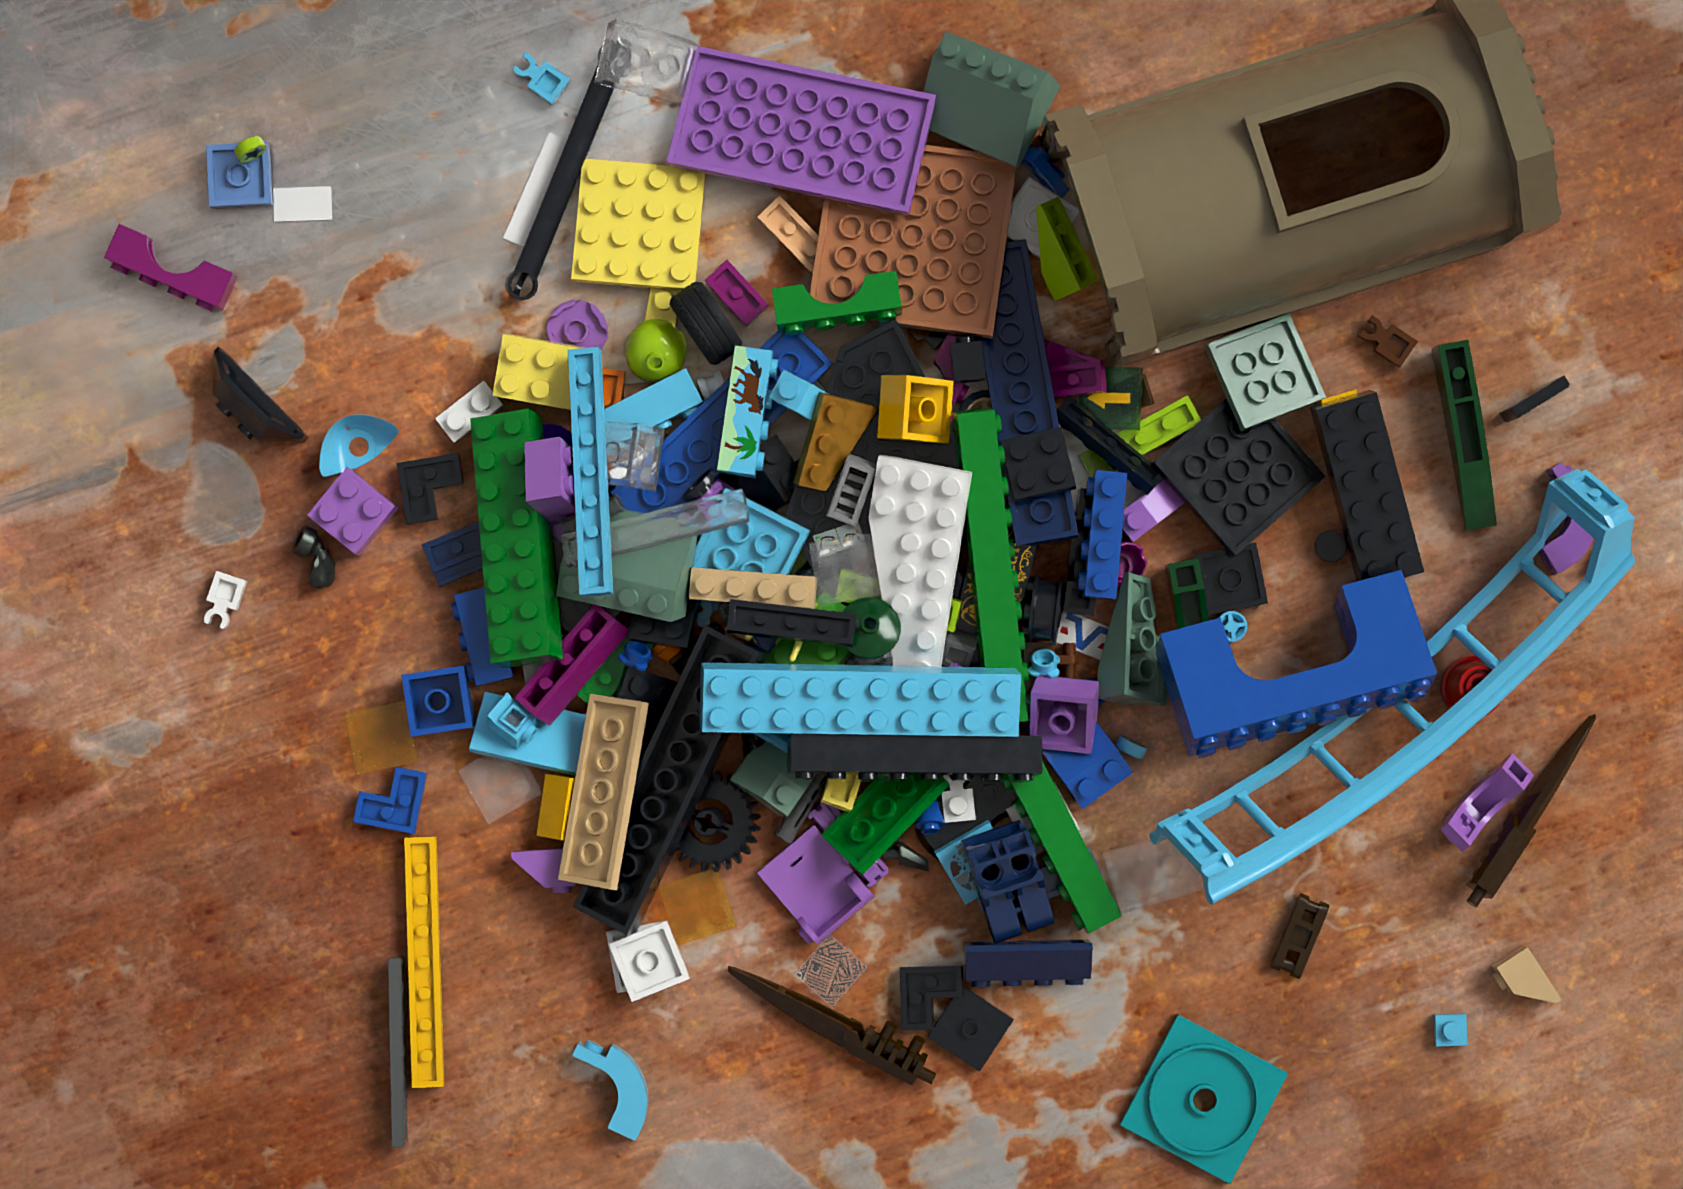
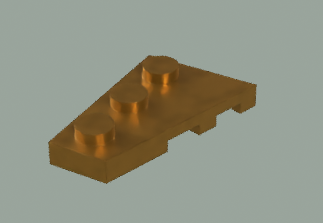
(831, 438)

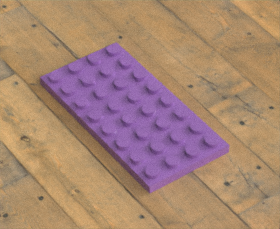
(802, 130)

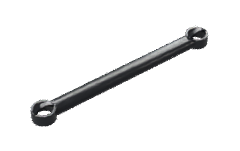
(560, 187)

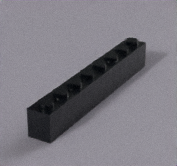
(914, 755)

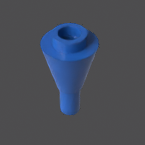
(930, 820)

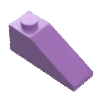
(1149, 510)

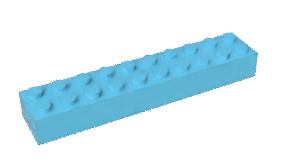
(859, 699)

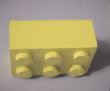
(533, 371)

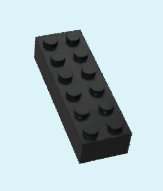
(1366, 486)

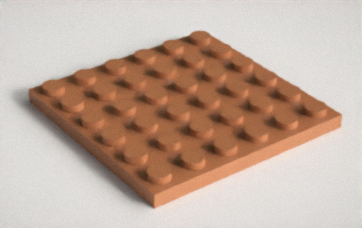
(943, 252)

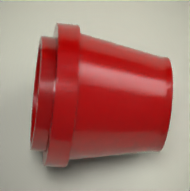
(1460, 677)

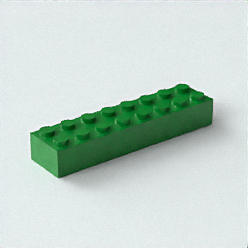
(514, 544)

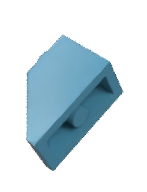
(795, 394)

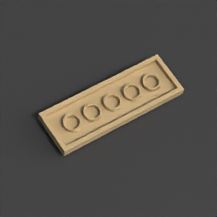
(603, 791)

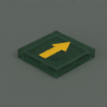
(1121, 404)

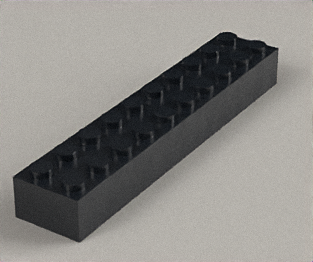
(667, 787)

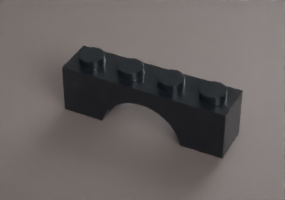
(1072, 597)

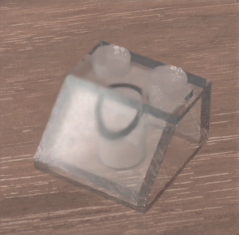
(633, 455)

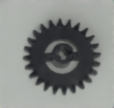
(738, 834)

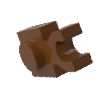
(1392, 343)

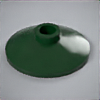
(881, 639)

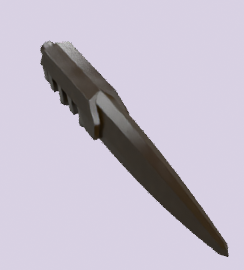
(1519, 827)
(847, 1033)

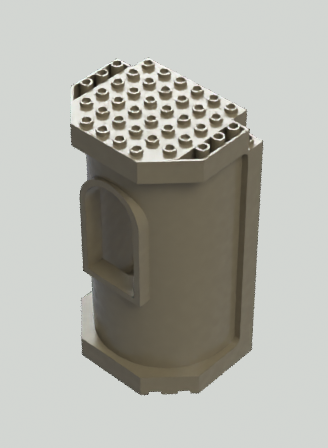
(1194, 216)

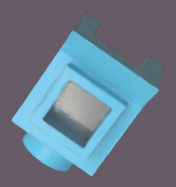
(512, 722)

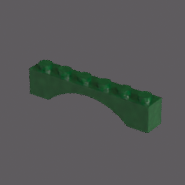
(1187, 592)

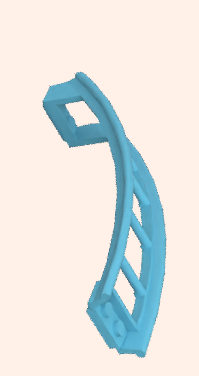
(1573, 494)

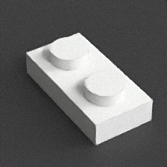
(474, 404)

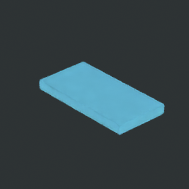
(551, 748)

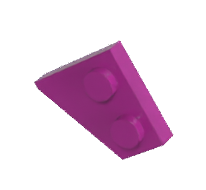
(1074, 372)

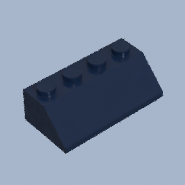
(1028, 960)

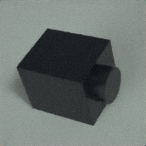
(967, 360)

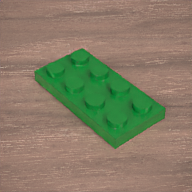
(881, 818)

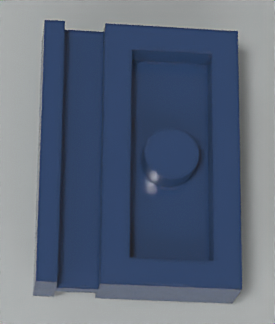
(455, 554)

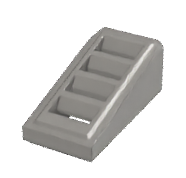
(862, 465)

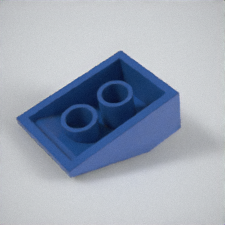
(1089, 774)

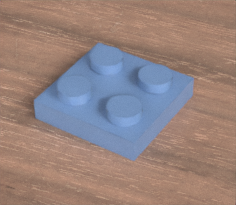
(236, 182)

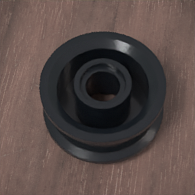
(1043, 609)

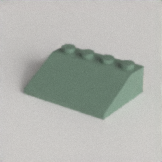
(987, 98)
(645, 581)

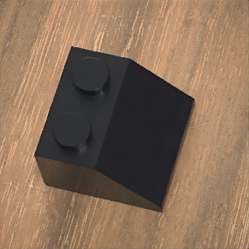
(773, 484)

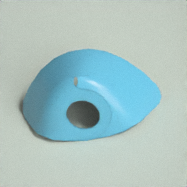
(335, 448)

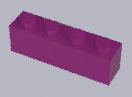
(583, 654)

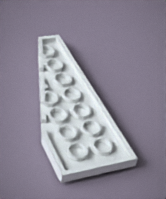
(916, 545)

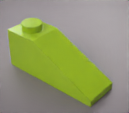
(1061, 252)

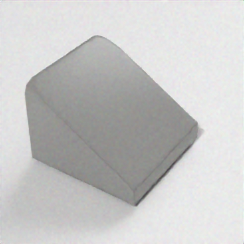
(959, 647)

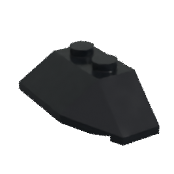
(250, 404)

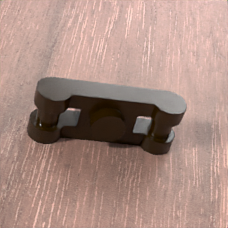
(1299, 936)

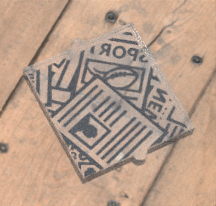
(830, 970)

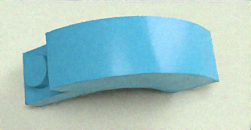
(630, 1084)

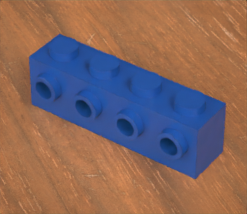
(1104, 534)

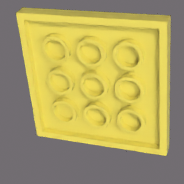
(638, 225)

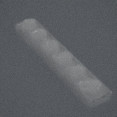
(669, 524)

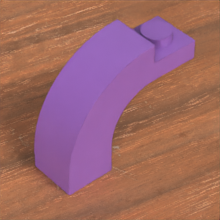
(1570, 542)
(1485, 800)

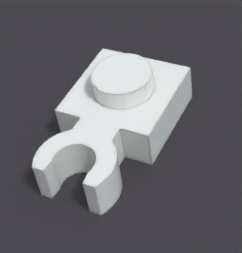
(226, 593)
(958, 802)

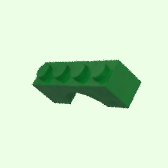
(875, 300)

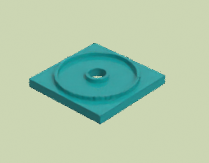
(1196, 1060)

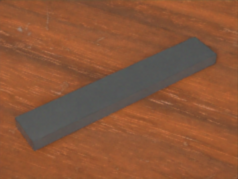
(398, 1069)

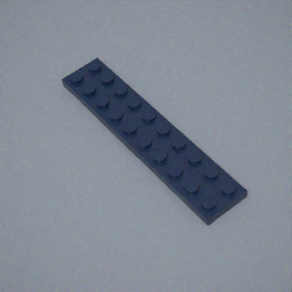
(1024, 394)

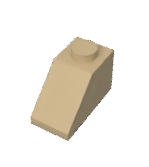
(1523, 976)

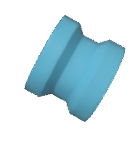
(1235, 625)

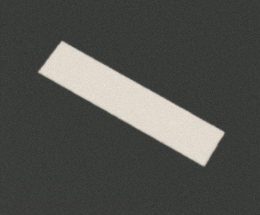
(535, 190)

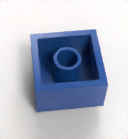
(438, 701)

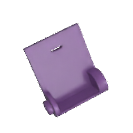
(818, 888)

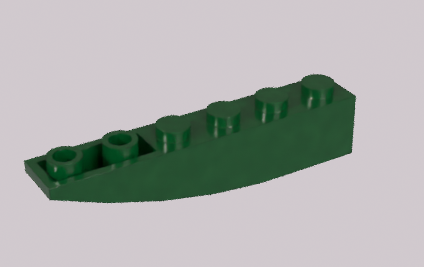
(1465, 433)

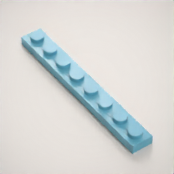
(590, 472)

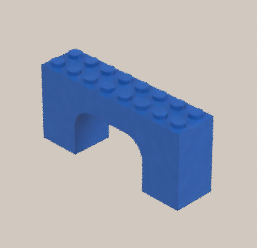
(1226, 707)

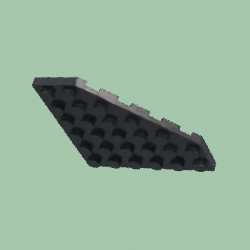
(858, 378)

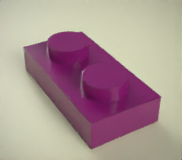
(736, 293)

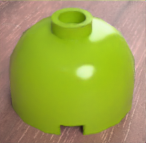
(655, 350)

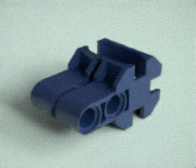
(995, 887)

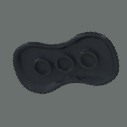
(990, 804)

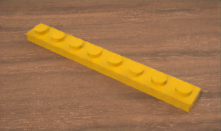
(424, 962)

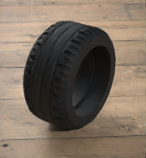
(705, 322)

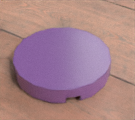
(581, 313)

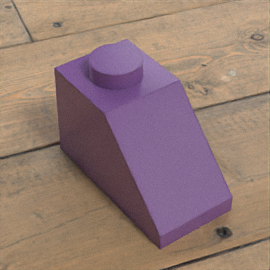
(543, 867)

